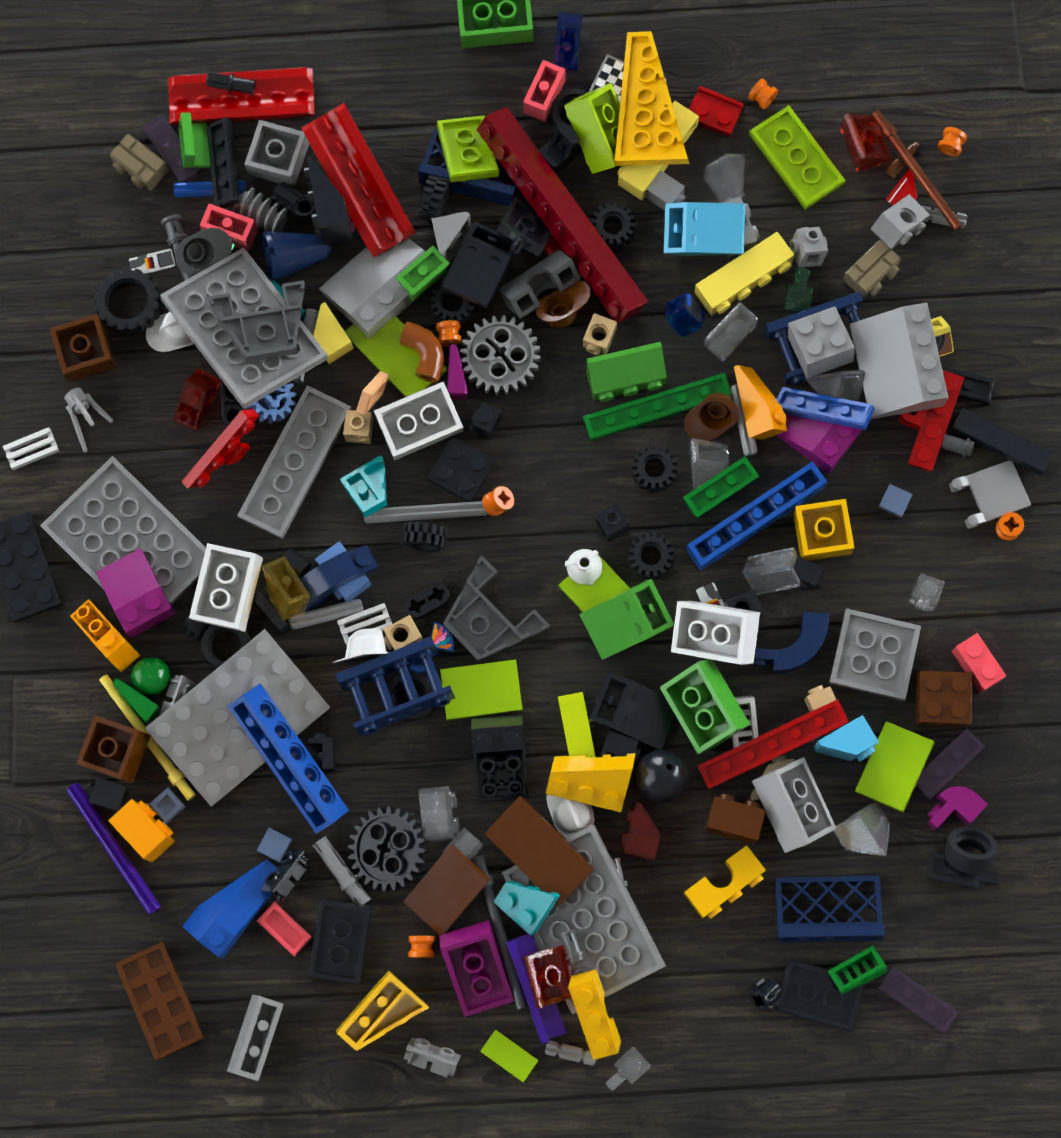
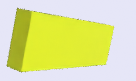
(576, 725)

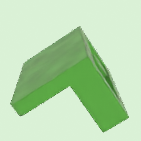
(193, 143)
(423, 273)

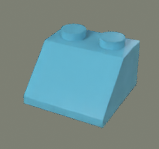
(849, 741)

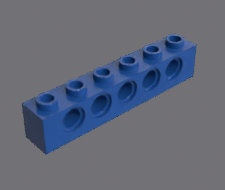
(756, 516)
(288, 758)

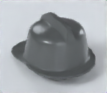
(202, 250)

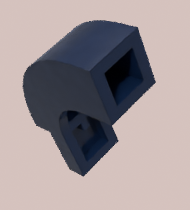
(337, 572)
(811, 637)

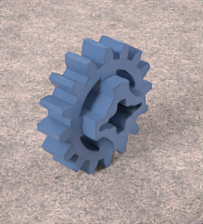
(268, 405)

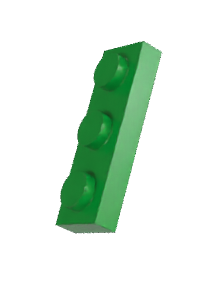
(720, 487)

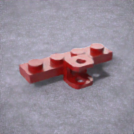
(932, 425)
(225, 449)

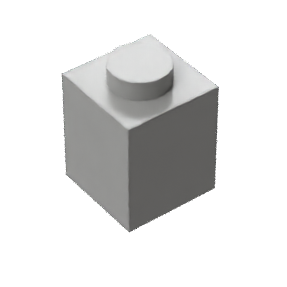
(665, 190)

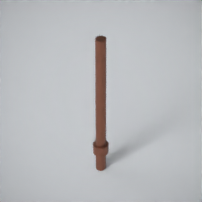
(889, 133)

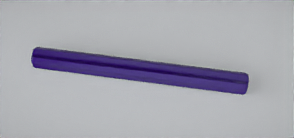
(113, 848)

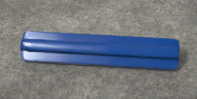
(200, 189)

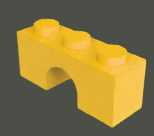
(708, 898)
(589, 1003)

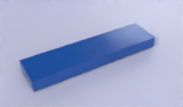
(825, 408)

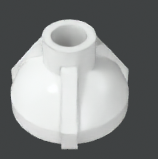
(587, 574)

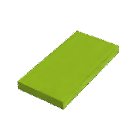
(797, 157)
(390, 357)

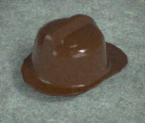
(562, 307)
(711, 417)

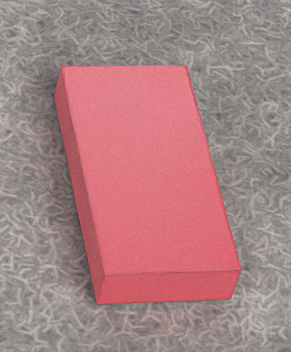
(284, 929)

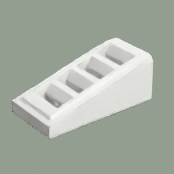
(751, 711)

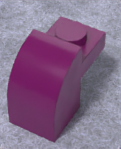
(959, 801)

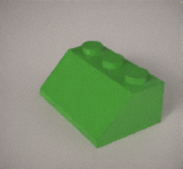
(626, 372)

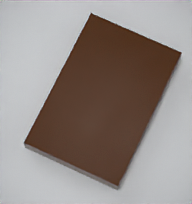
(446, 890)

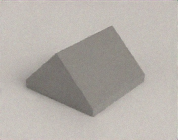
(450, 233)

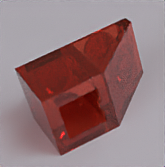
(195, 399)
(642, 836)

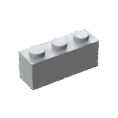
(255, 1037)

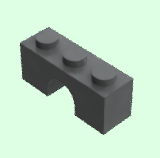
(552, 272)

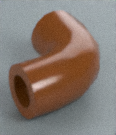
(427, 347)

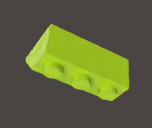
(596, 124)

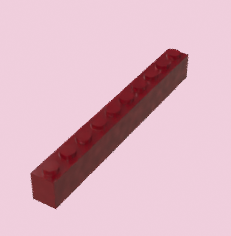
(561, 215)

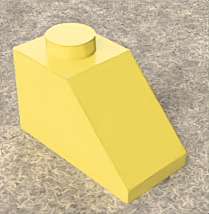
(331, 335)

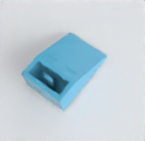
(704, 228)

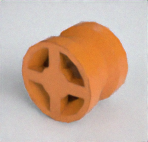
(763, 94)
(952, 141)
(448, 333)
(498, 501)
(1006, 530)
(421, 946)

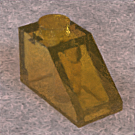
(285, 588)

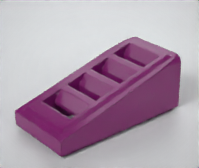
(456, 382)

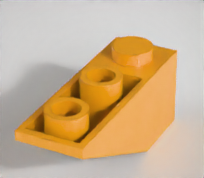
(105, 636)

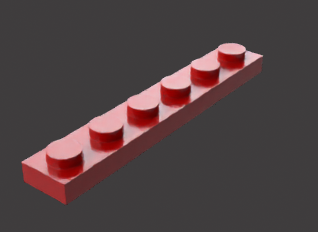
(773, 744)

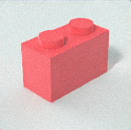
(544, 90)
(239, 228)
(979, 661)

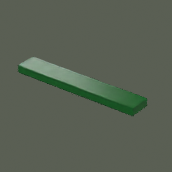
(653, 407)

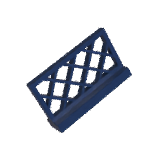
(483, 189)
(823, 931)

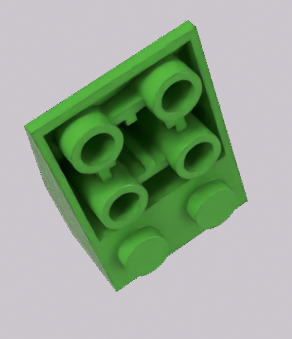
(626, 619)

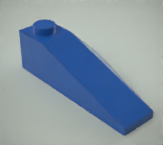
(230, 911)

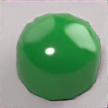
(150, 676)

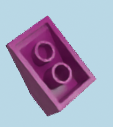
(819, 440)
(135, 593)
(476, 968)

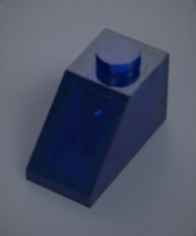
(568, 40)

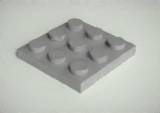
(875, 654)

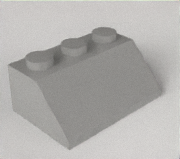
(794, 805)

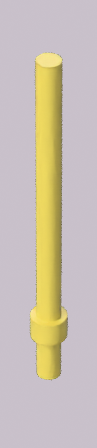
(175, 776)

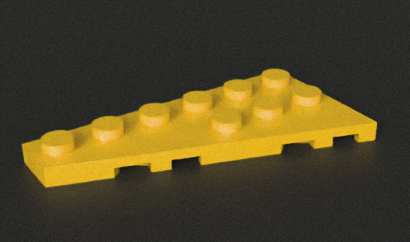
(647, 119)

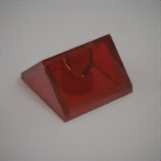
(864, 141)
(549, 975)

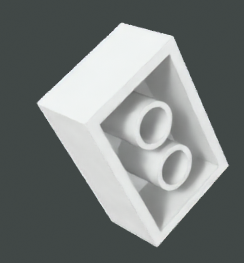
(418, 420)
(226, 587)
(715, 632)

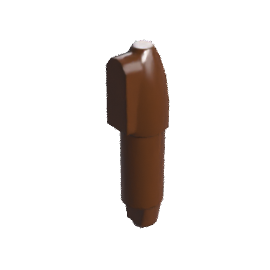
(898, 164)

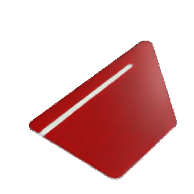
(903, 188)

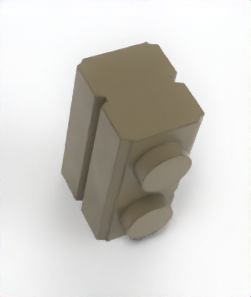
(139, 163)
(872, 270)

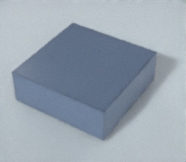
(895, 500)
(167, 805)
(274, 844)

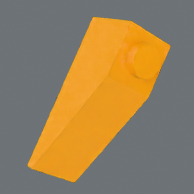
(761, 410)

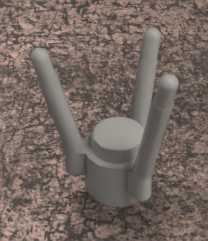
(79, 403)

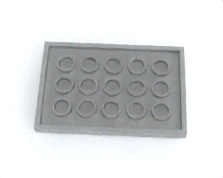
(249, 293)
(117, 516)
(205, 735)
(603, 919)

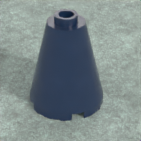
(291, 252)

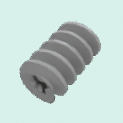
(261, 211)

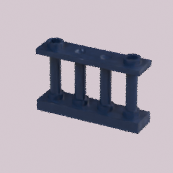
(778, 329)
(378, 668)

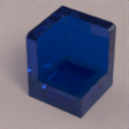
(684, 314)

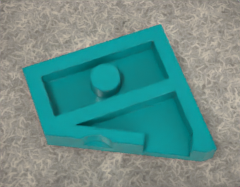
(367, 486)
(526, 904)

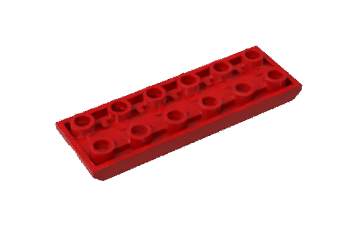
(276, 95)
(358, 180)

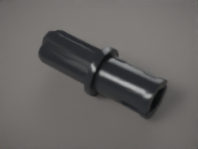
(230, 83)

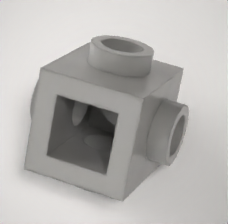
(809, 247)

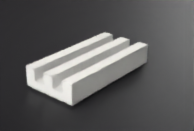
(27, 440)
(385, 616)

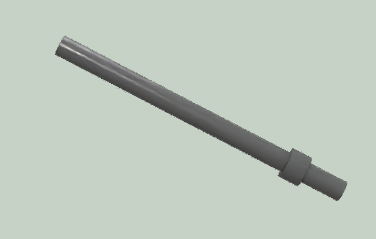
(501, 936)

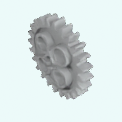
(483, 367)

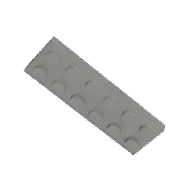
(294, 462)

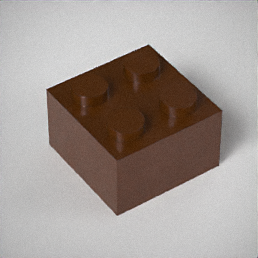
(82, 348)
(943, 699)
(113, 749)
(735, 819)

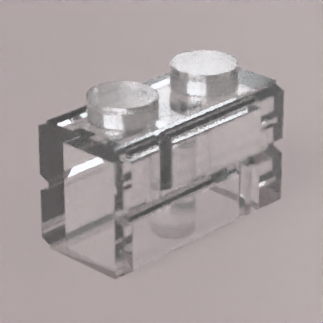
(730, 331)
(437, 813)

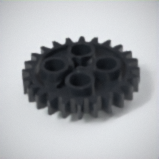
(408, 856)

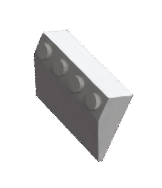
(368, 287)
(899, 361)

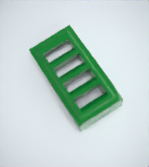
(143, 706)
(871, 974)

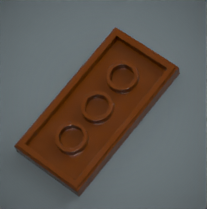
(539, 850)

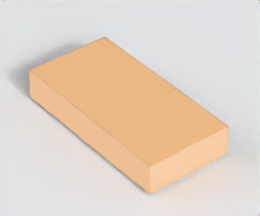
(372, 393)

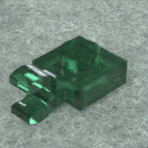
(799, 295)

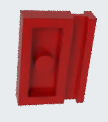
(716, 111)

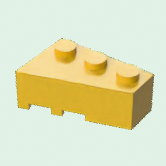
(591, 780)
(381, 1010)

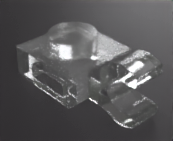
(630, 1067)

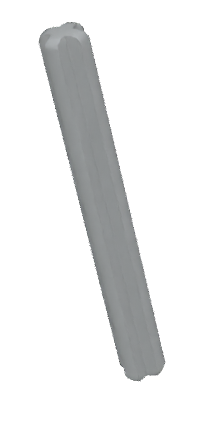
(424, 512)

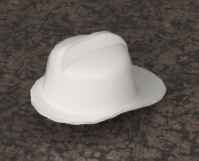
(167, 334)
(364, 643)
(569, 815)

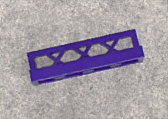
(547, 1018)

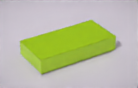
(509, 1056)

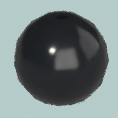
(661, 776)

